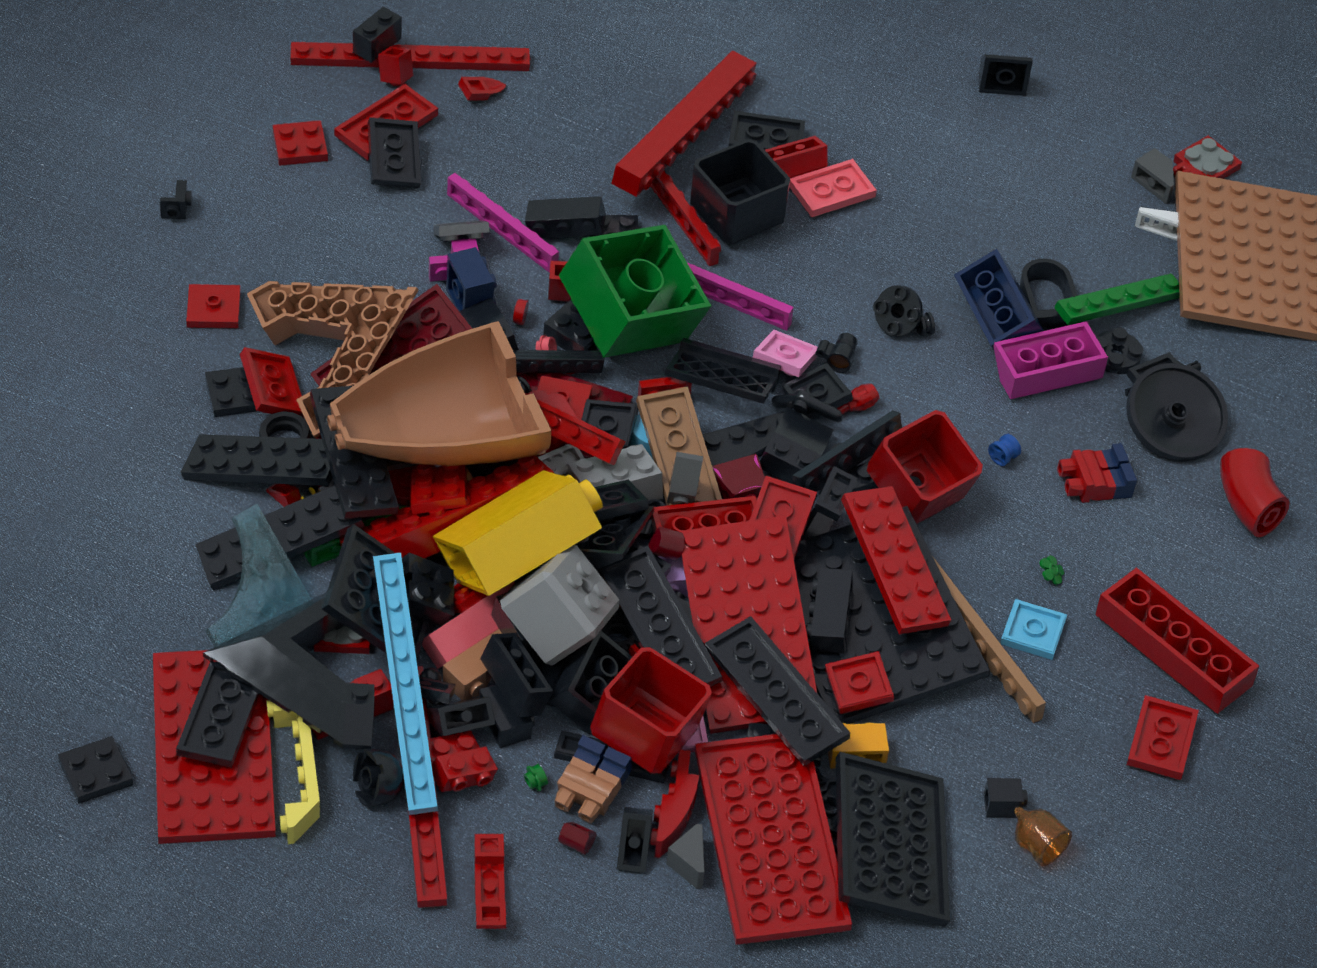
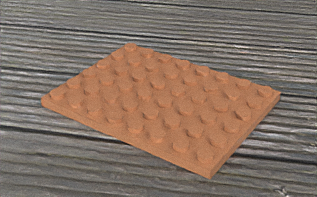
(1247, 255)

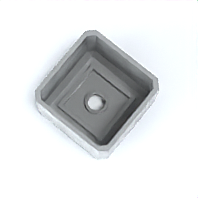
(560, 605)

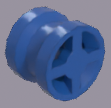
(1004, 450)

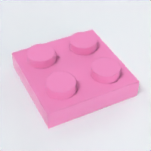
(786, 351)

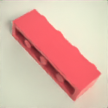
(463, 630)

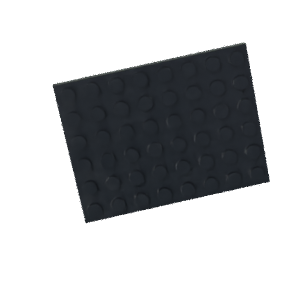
(914, 662)

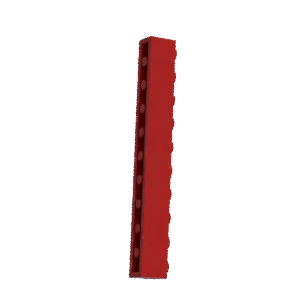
(684, 124)

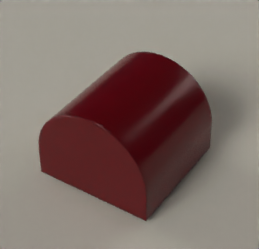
(667, 543)
(577, 837)

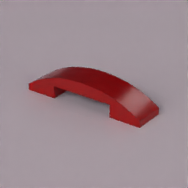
(489, 881)

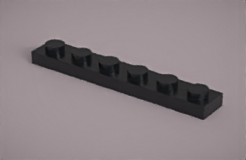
(848, 453)

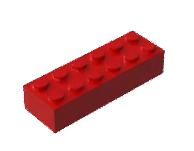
(1177, 640)

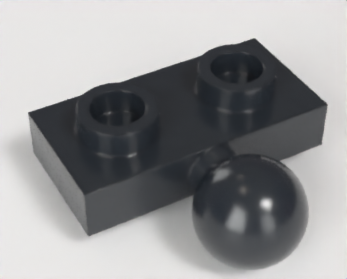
(434, 688)

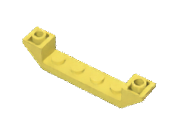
(304, 814)

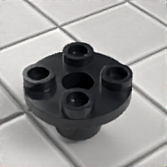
(898, 310)

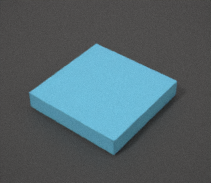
(1033, 629)

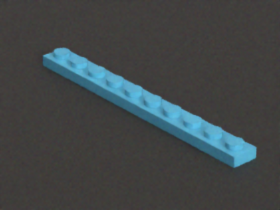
(405, 684)

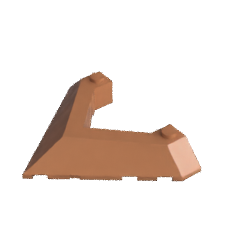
(336, 311)

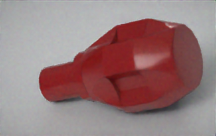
(863, 398)

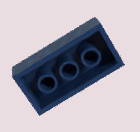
(997, 299)

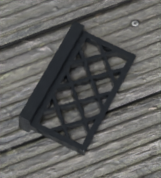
(723, 369)

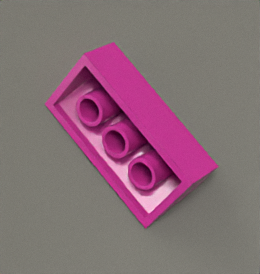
(1049, 360)

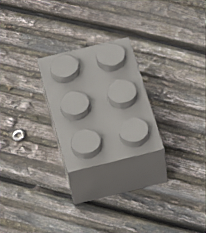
(632, 464)

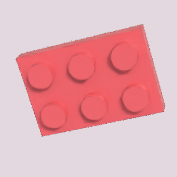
(832, 188)

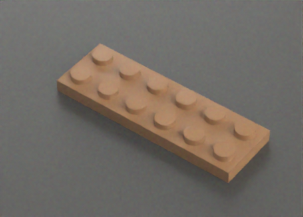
(674, 428)

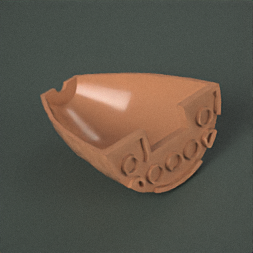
(444, 406)

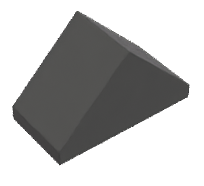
(687, 856)

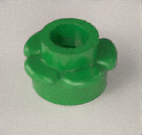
(535, 777)

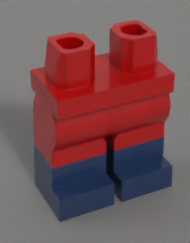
(1098, 474)

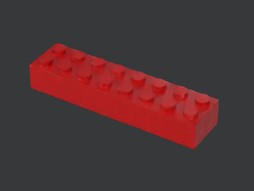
(414, 532)

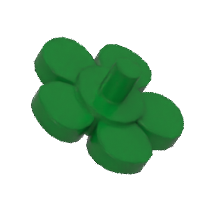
(1052, 570)

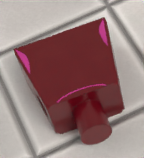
(739, 477)

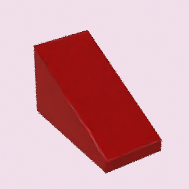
(284, 493)

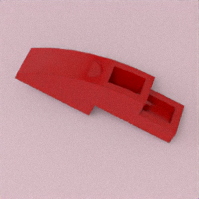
(676, 806)

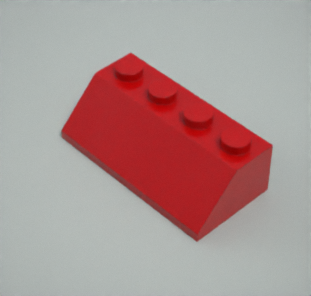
(703, 514)

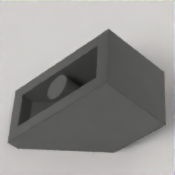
(1155, 174)
(684, 478)

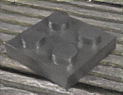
(471, 229)

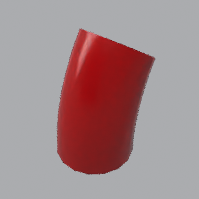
(1252, 490)

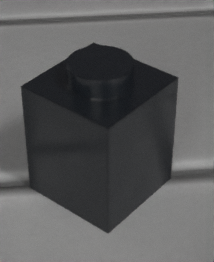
(1003, 796)

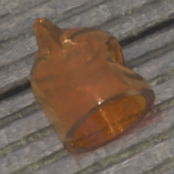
(1041, 834)

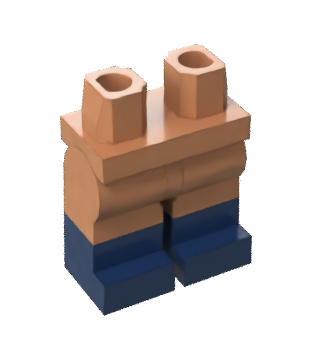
(592, 779)

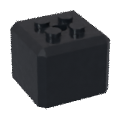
(739, 191)

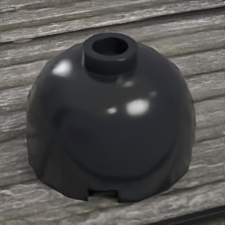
(378, 777)

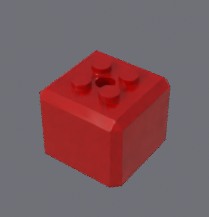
(935, 455)
(650, 709)

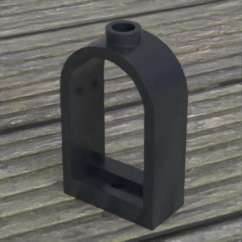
(1052, 271)

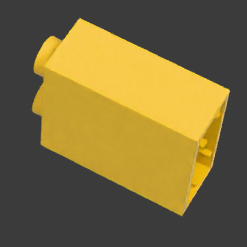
(519, 530)

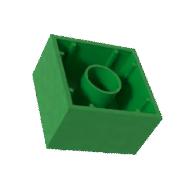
(634, 290)

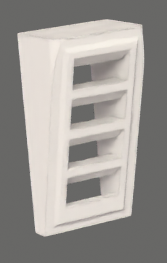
(1163, 217)

